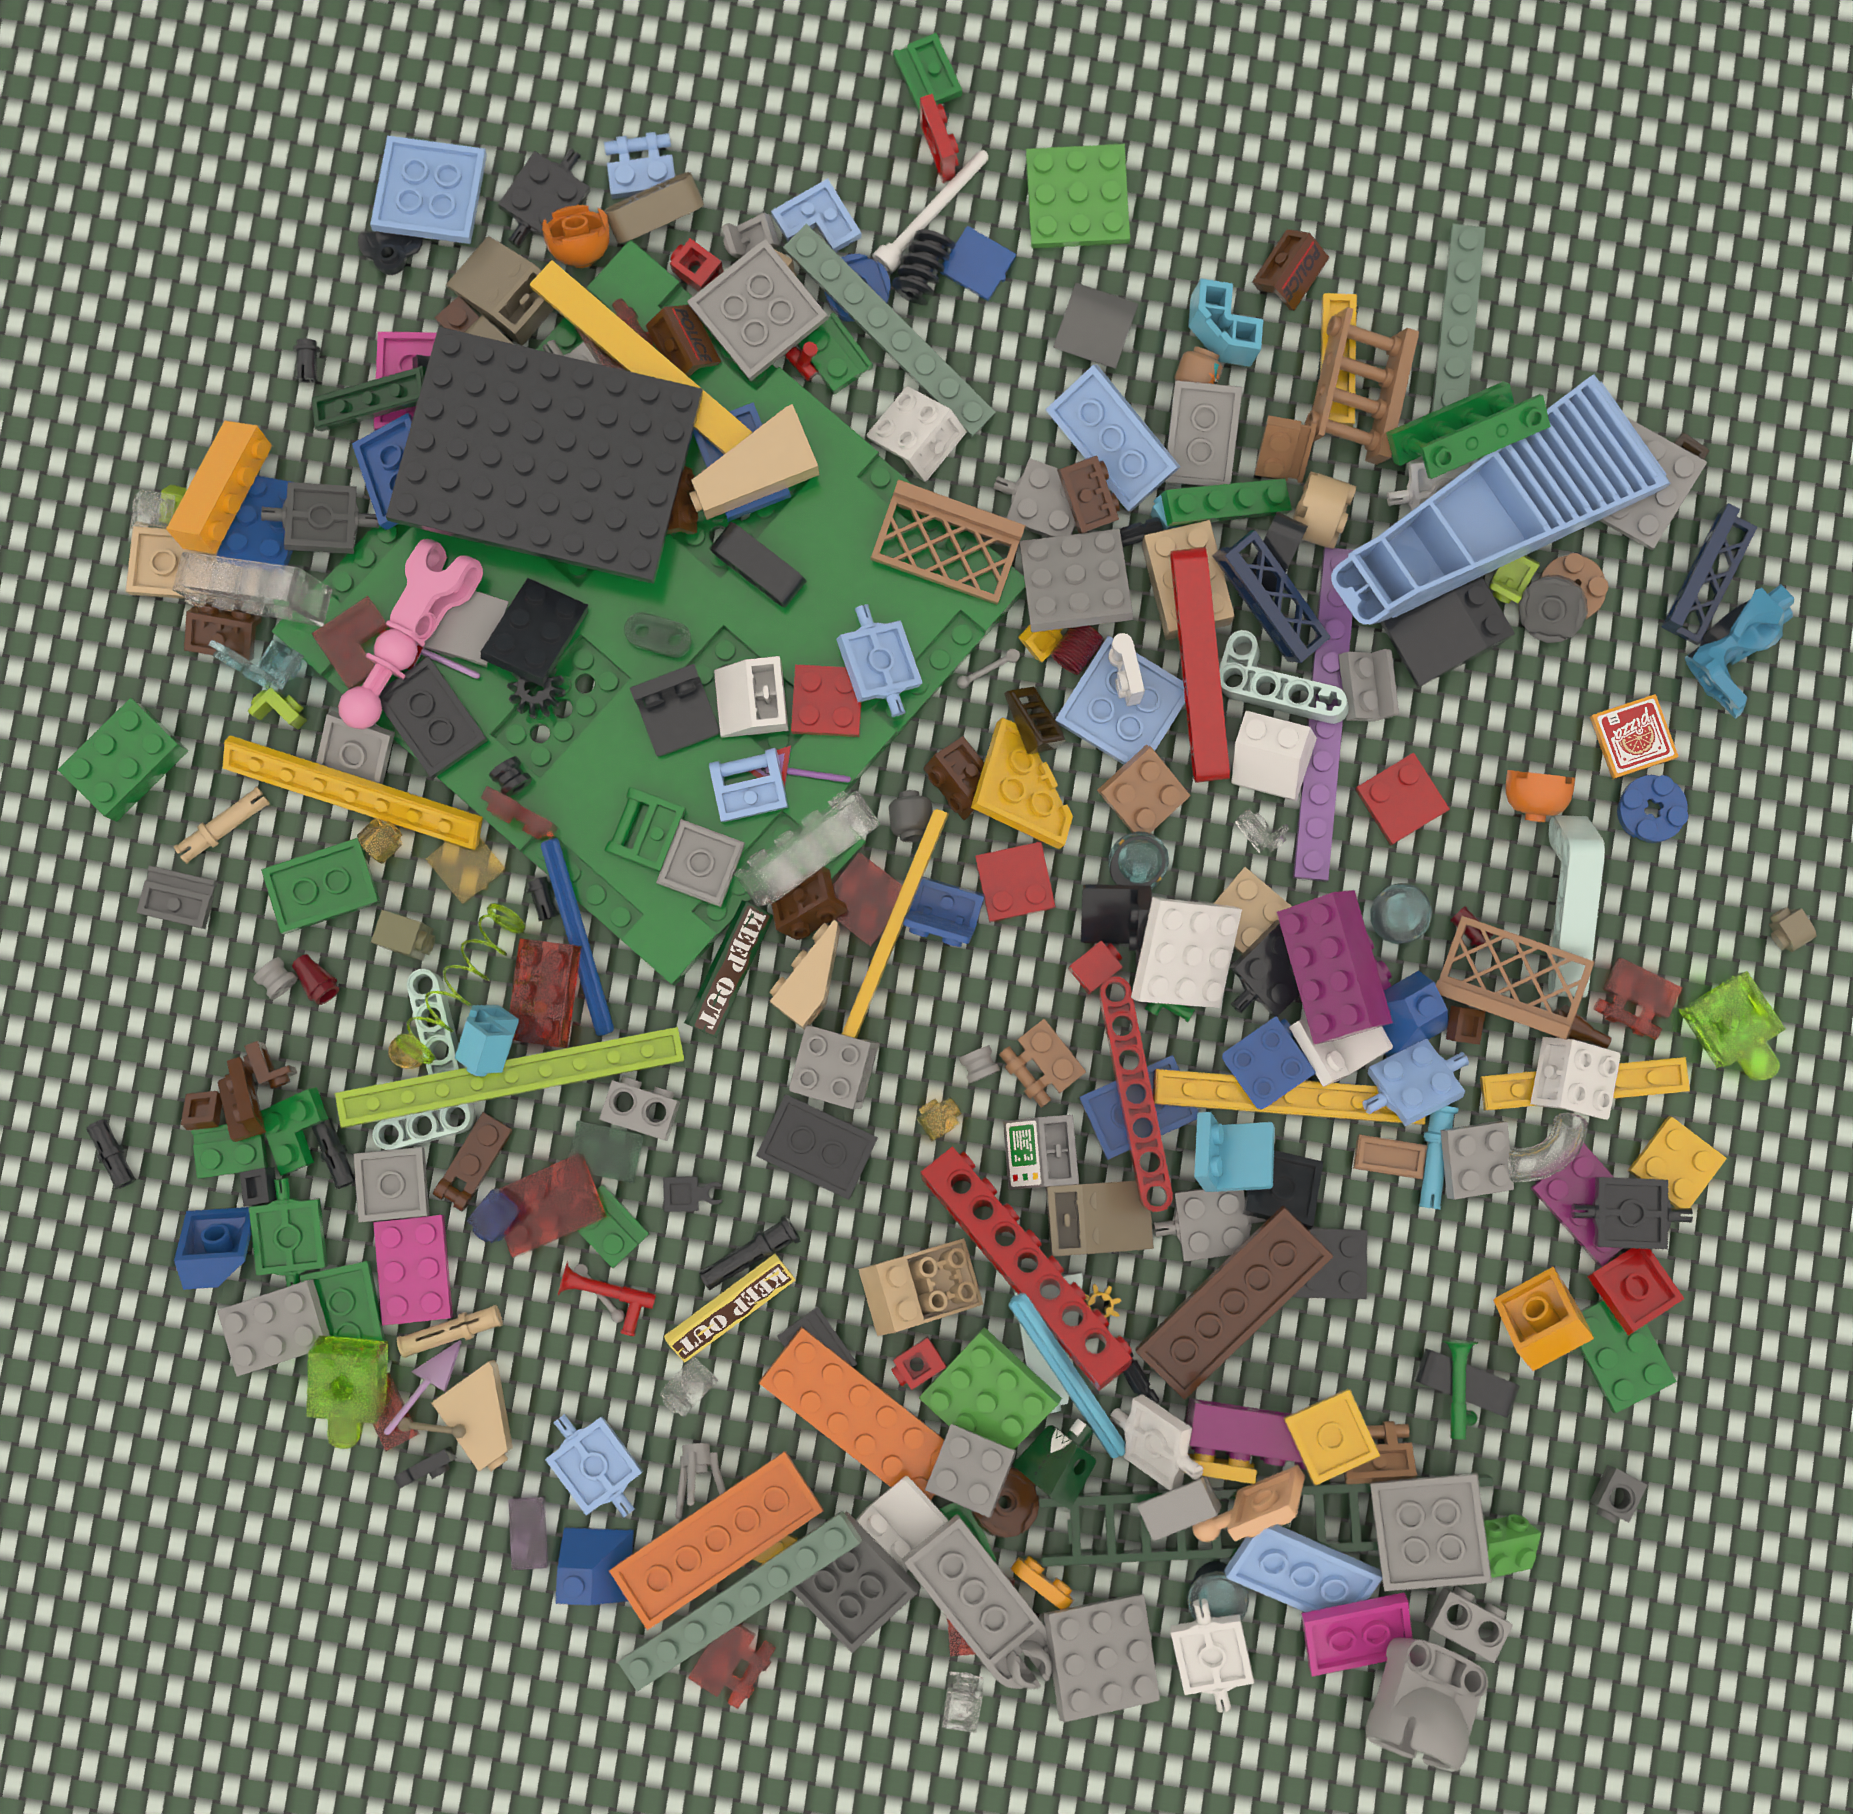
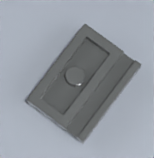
(177, 897)

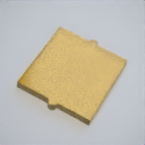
(466, 869)

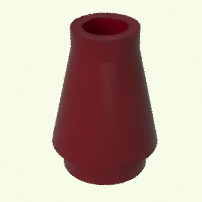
(316, 981)

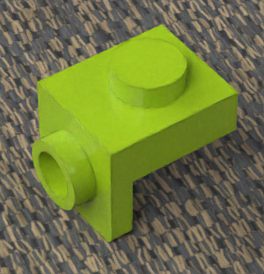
(1512, 579)
(286, 707)

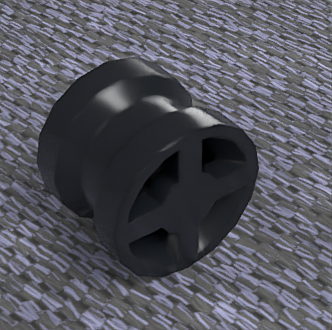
(510, 776)

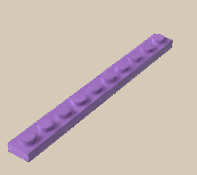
(1321, 776)

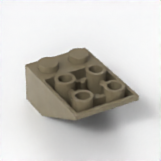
(498, 288)
(1097, 1219)

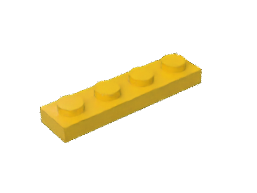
(1330, 306)

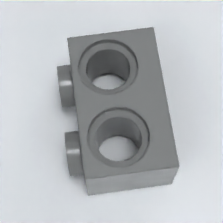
(638, 1116)
(1466, 1628)

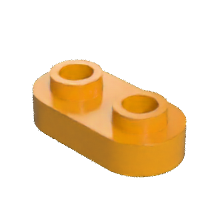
(1031, 1573)

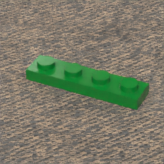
(1226, 502)

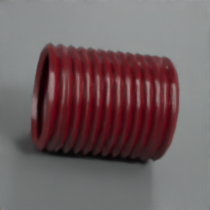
(1077, 648)

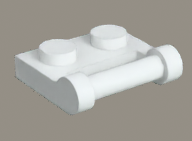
(1129, 680)

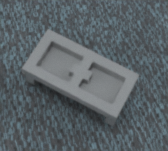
(1179, 1508)

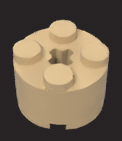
(1324, 508)

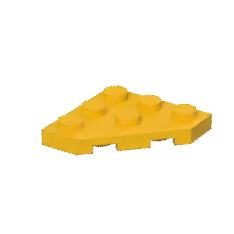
(1021, 789)

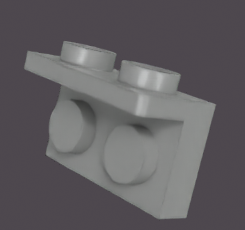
(1369, 685)

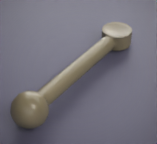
(407, 1424)

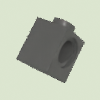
(1631, 1487)

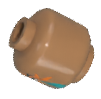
(1199, 366)

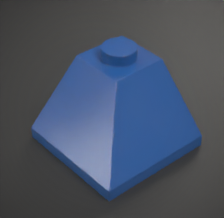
(1415, 1012)
(212, 1246)
(586, 1562)

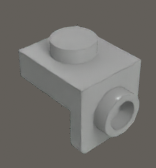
(744, 237)

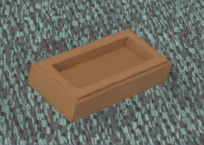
(1390, 1157)

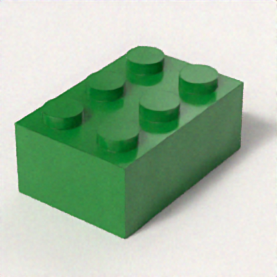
(122, 760)

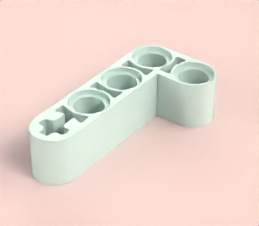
(1285, 685)

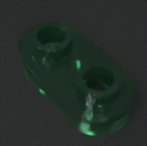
(659, 634)

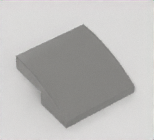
(467, 628)

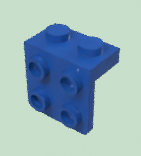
(944, 912)
(1268, 1063)

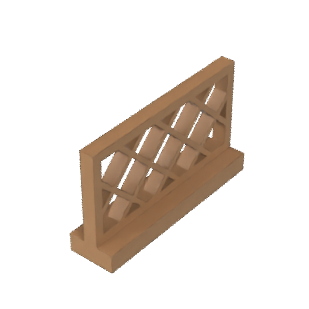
(960, 516)
(1504, 1006)

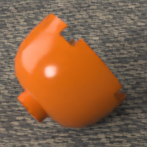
(577, 235)
(1538, 793)

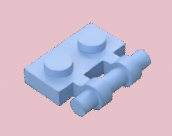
(636, 175)

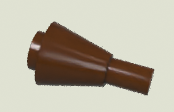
(1583, 1031)

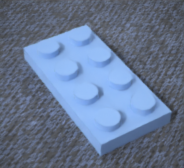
(1108, 427)
(1301, 1571)

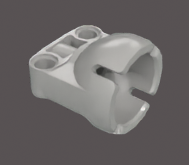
(1426, 1703)

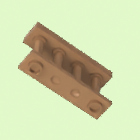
(1391, 379)

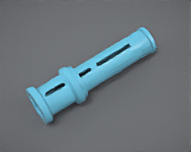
(1434, 1164)

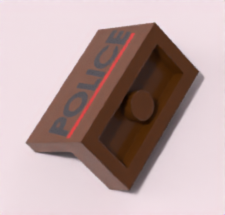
(1291, 267)
(682, 339)

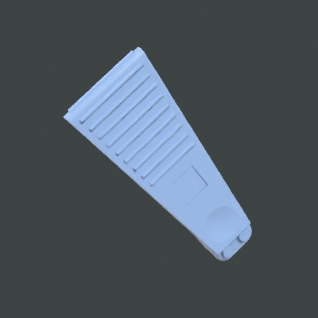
(1505, 507)

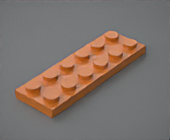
(853, 1412)
(716, 1540)

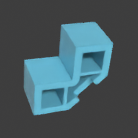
(1230, 336)
(486, 1039)

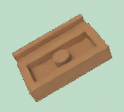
(1285, 449)

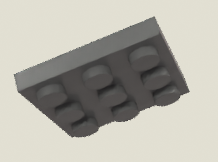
(857, 1591)

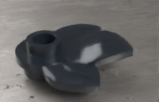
(382, 245)

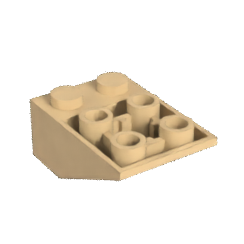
(808, 986)
(920, 1287)

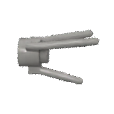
(695, 1461)

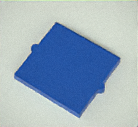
(978, 263)

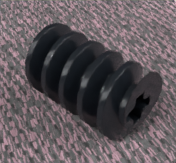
(920, 264)

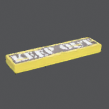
(729, 1308)

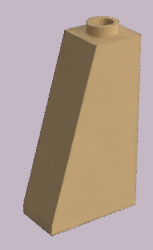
(756, 467)

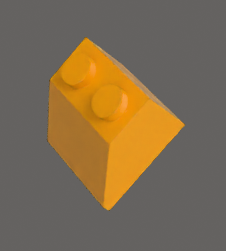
(1543, 1319)

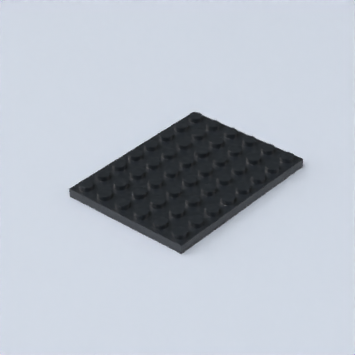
(545, 455)

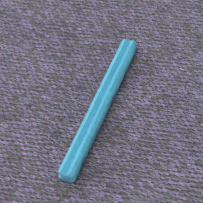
(1067, 1375)

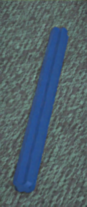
(577, 936)

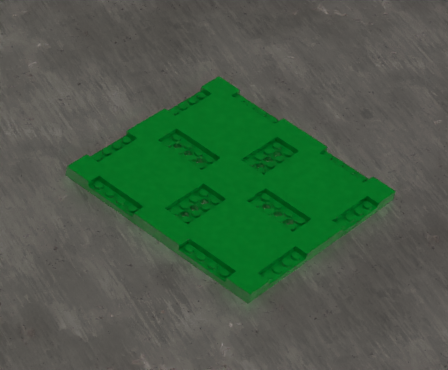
(603, 744)

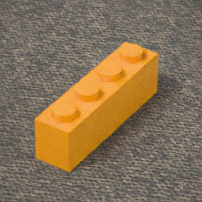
(219, 487)

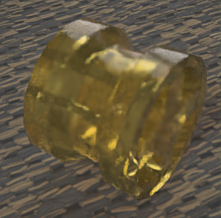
(406, 1062)

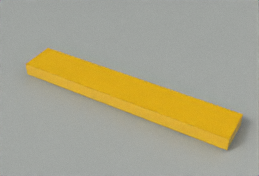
(1632, 1080)

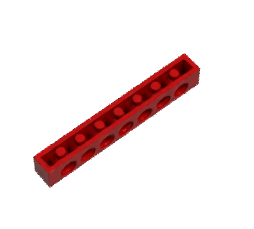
(1097, 1367)

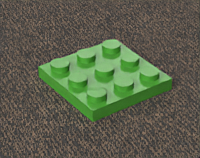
(1077, 196)
(990, 1393)

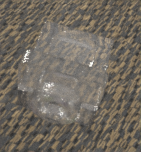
(152, 509)
(1256, 828)
(688, 1387)
(963, 1702)

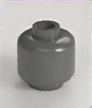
(910, 815)

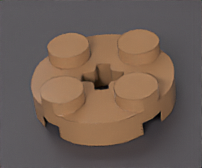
(1585, 574)

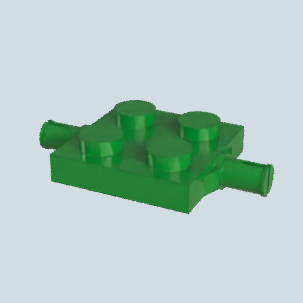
(288, 1235)

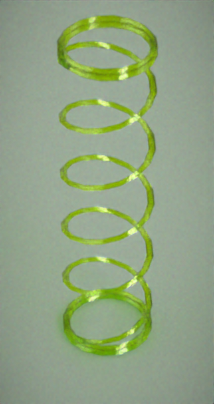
(500, 921)

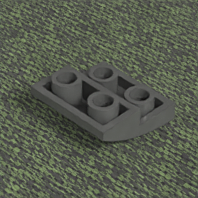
(1095, 325)

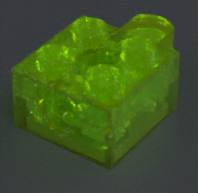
(1735, 1026)
(346, 1385)

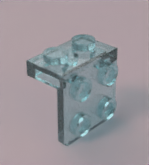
(274, 668)

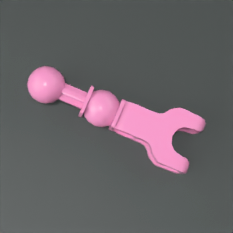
(412, 622)

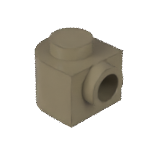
(1791, 929)

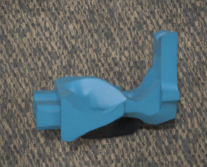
(1737, 635)

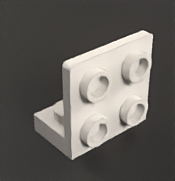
(918, 432)
(1340, 1057)
(1575, 1077)
(901, 1519)

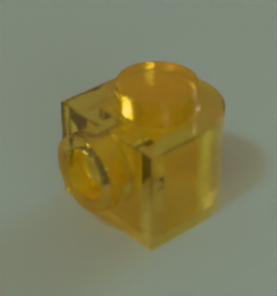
(380, 839)
(939, 1118)

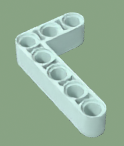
(1578, 896)
(430, 1038)

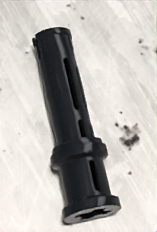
(762, 1246)

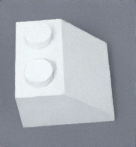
(1272, 755)

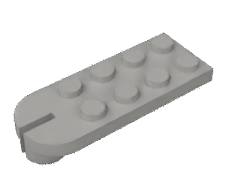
(981, 1604)

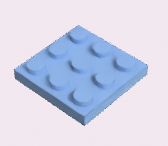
(428, 189)
(1111, 725)

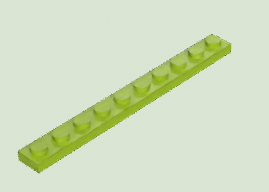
(518, 1076)

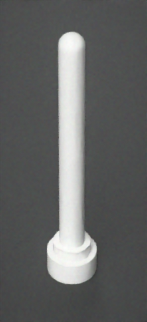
(891, 254)

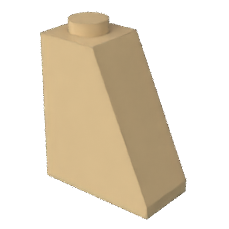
(481, 1409)

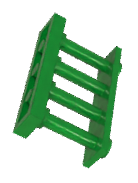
(1468, 429)

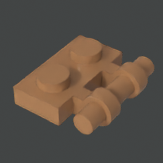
(1049, 1055)
(1395, 1458)

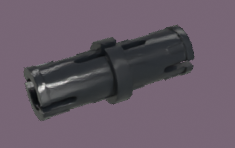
(110, 1154)
(333, 1154)

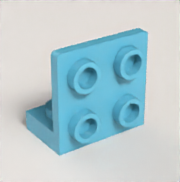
(1233, 1155)

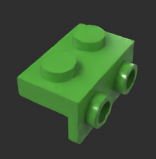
(1511, 1544)

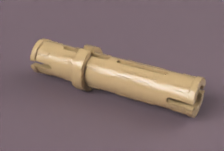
(209, 834)
(462, 1327)

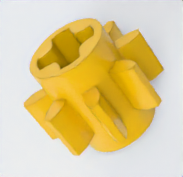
(1104, 1296)

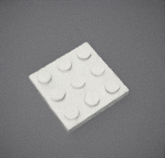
(1186, 953)

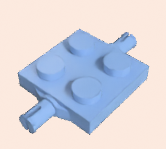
(879, 661)
(1415, 1082)
(594, 1465)

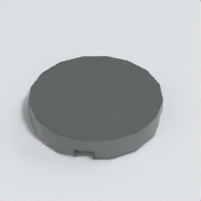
(1553, 608)

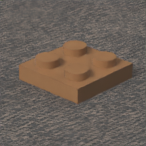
(1143, 791)

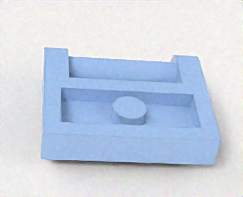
(749, 796)

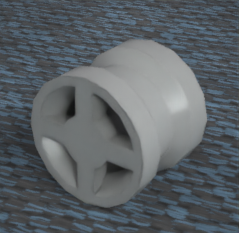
(275, 978)
(979, 1064)

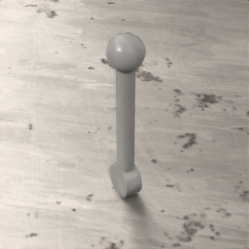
(1012, 656)
(616, 1314)

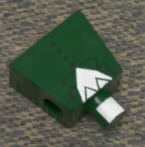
(1059, 1462)

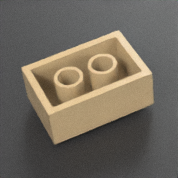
(1157, 551)

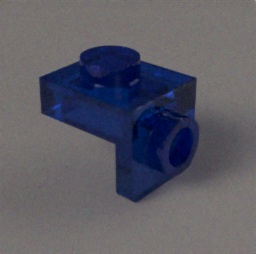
(493, 1216)

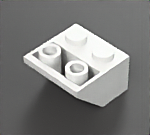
(751, 697)

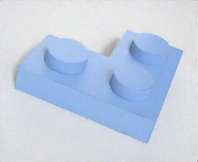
(820, 209)

